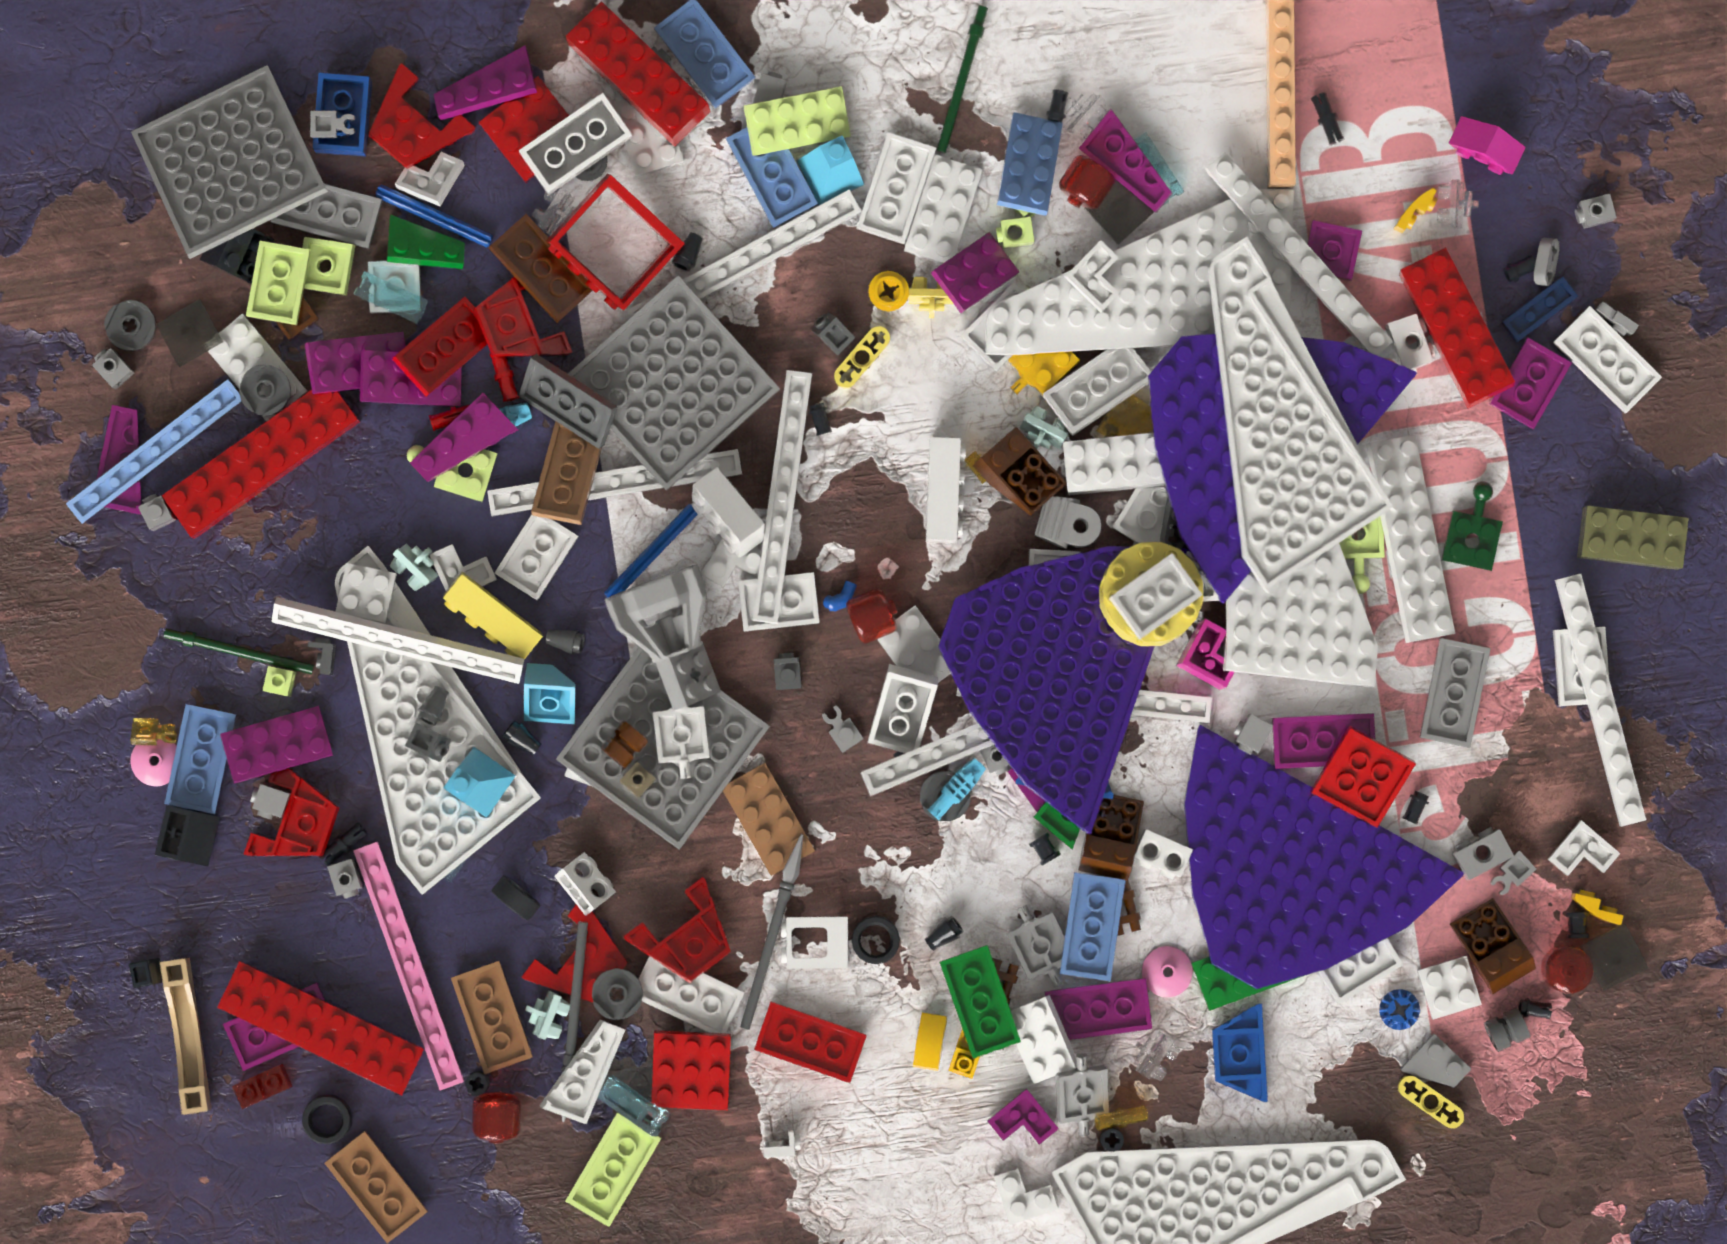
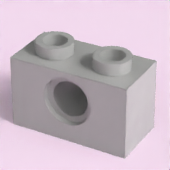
(1497, 853)

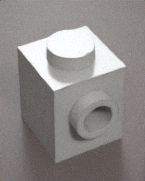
(768, 87)
(1595, 211)
(112, 368)
(156, 512)
(1252, 734)
(995, 760)
(269, 801)
(345, 878)

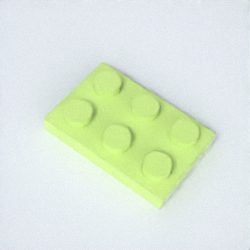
(278, 282)

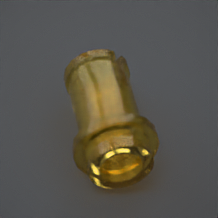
(970, 461)

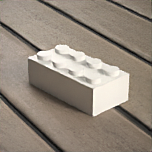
(575, 143)
(1111, 464)
(943, 490)

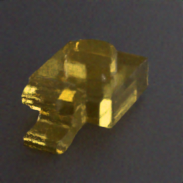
(148, 731)

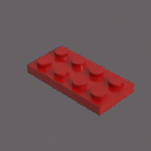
(442, 347)
(810, 1042)

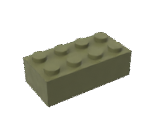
(1632, 537)

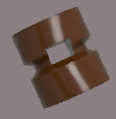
(624, 744)

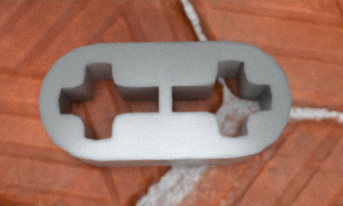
(1546, 261)

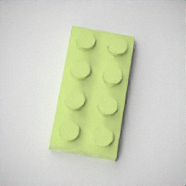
(797, 120)
(612, 1170)

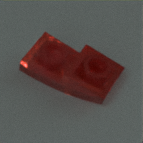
(262, 1086)

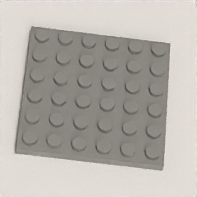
(229, 162)
(675, 382)
(670, 804)

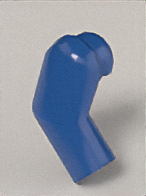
(839, 601)

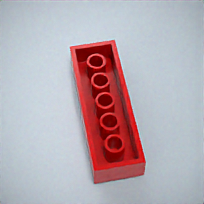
(638, 74)
(1456, 328)

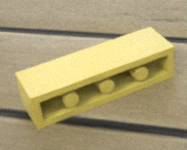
(492, 615)

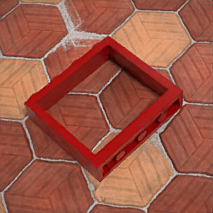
(645, 214)

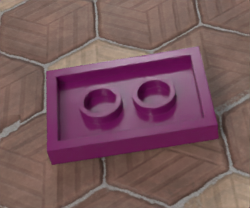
(975, 272)
(1536, 378)

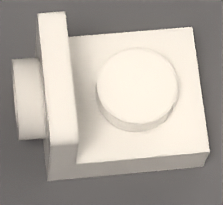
(778, 1149)

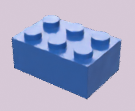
(347, 96)

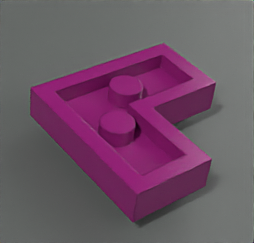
(1023, 1111)

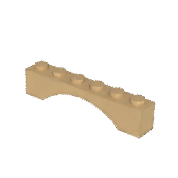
(187, 1035)

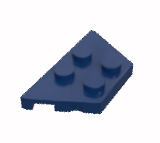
(1241, 1053)

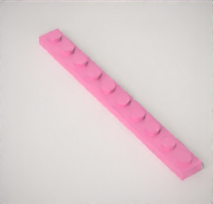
(408, 966)

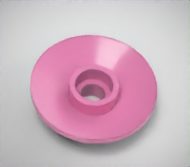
(148, 773)
(1155, 964)

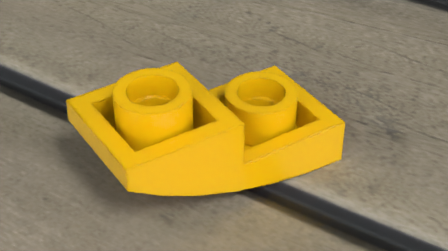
(1420, 205)
(1590, 904)
(930, 1041)
(962, 1060)

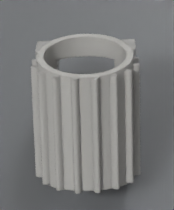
(1057, 521)

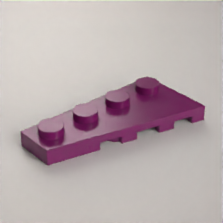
(471, 432)
(120, 442)

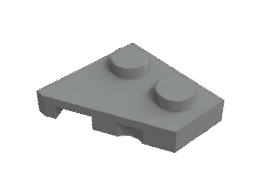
(1436, 1063)

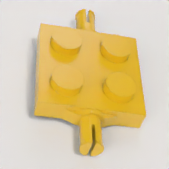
(1042, 369)

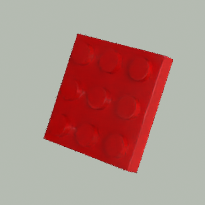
(521, 122)
(1363, 776)
(691, 1070)

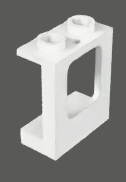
(836, 942)

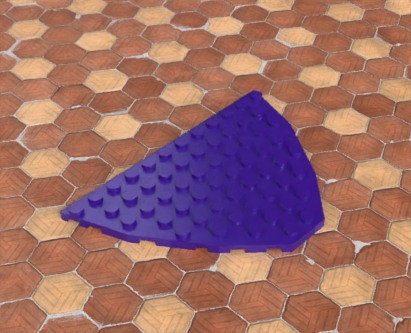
(1195, 444)
(1048, 676)
(1289, 876)

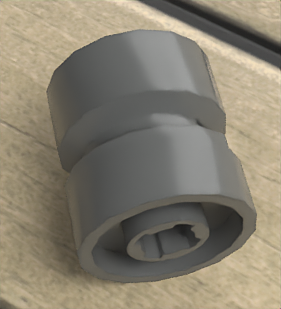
(1507, 1029)

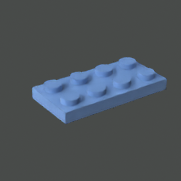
(704, 53)
(1029, 164)
(773, 179)
(199, 759)
(1092, 926)

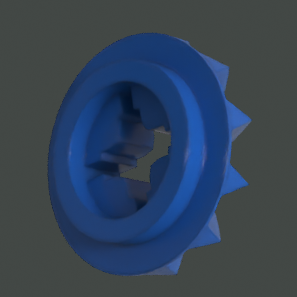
(1387, 1007)

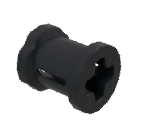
(1044, 849)
(1577, 924)
(470, 1086)
(1116, 1145)

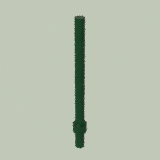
(975, 31)
(190, 639)

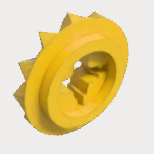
(891, 279)

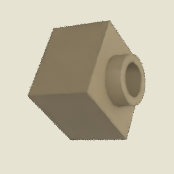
(637, 789)

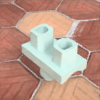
(1041, 431)
(417, 563)
(544, 1013)

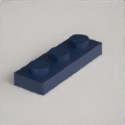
(1539, 309)

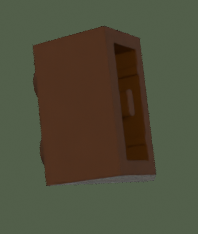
(1020, 472)
(1113, 839)
(1493, 946)

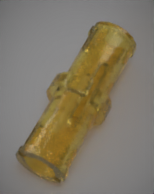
(1121, 1117)

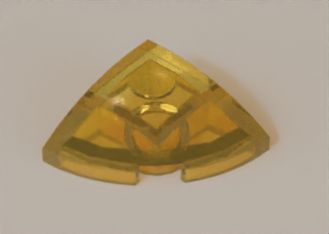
(1127, 418)

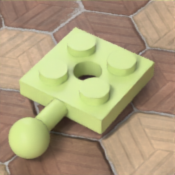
(341, 258)
(470, 487)
(1369, 547)

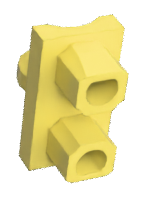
(928, 299)

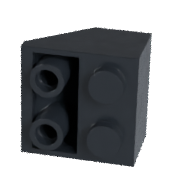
(237, 255)
(187, 835)

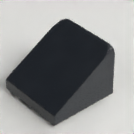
(146, 972)

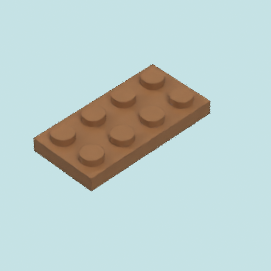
(566, 477)
(766, 817)
(492, 1017)
(376, 1187)

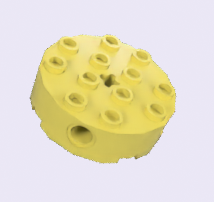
(1129, 566)

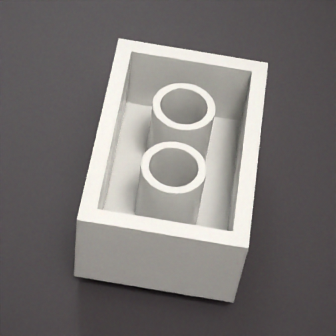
(727, 513)
(903, 709)

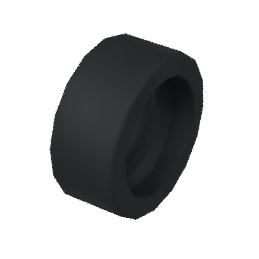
(515, 898)
(856, 940)
(324, 1138)

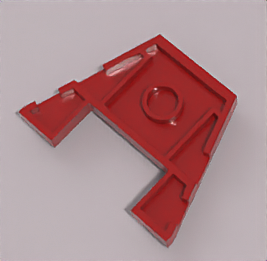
(405, 131)
(510, 327)
(304, 824)
(692, 946)
(599, 957)

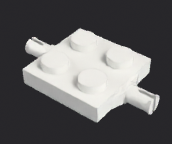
(681, 737)

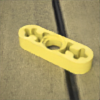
(851, 357)
(1442, 1117)

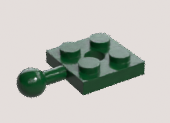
(1486, 529)

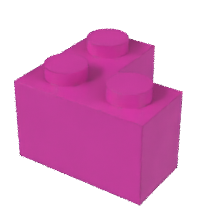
(1487, 145)
(1201, 657)

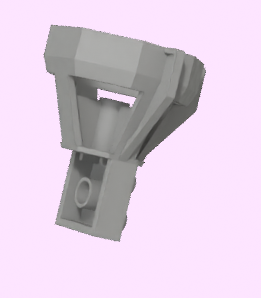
(673, 639)

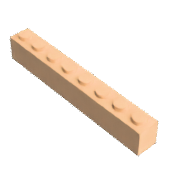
(1280, 94)

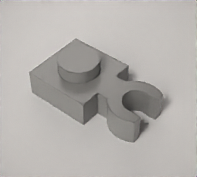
(325, 124)
(1620, 322)
(843, 733)
(1515, 870)

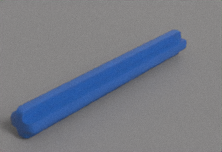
(434, 216)
(652, 551)

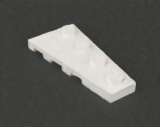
(583, 1078)

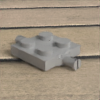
(1038, 945)
(1082, 1094)

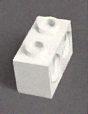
(1164, 848)
(580, 887)

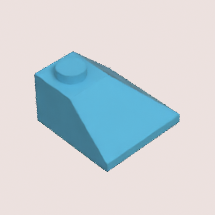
(830, 170)
(548, 695)
(479, 782)

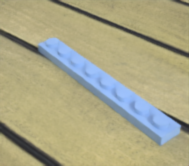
(154, 451)

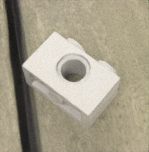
(1414, 327)

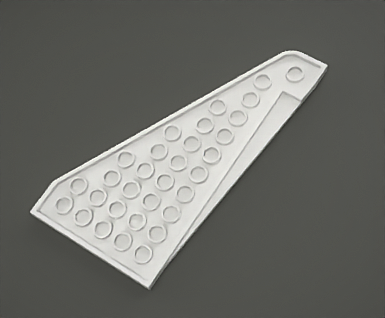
(1159, 285)
(1289, 447)
(1302, 626)
(425, 822)
(1221, 1190)

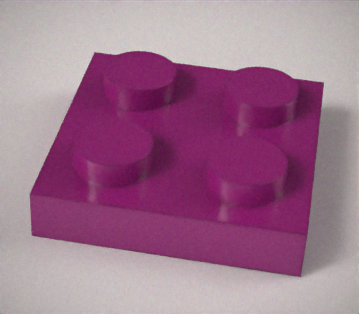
(1335, 247)

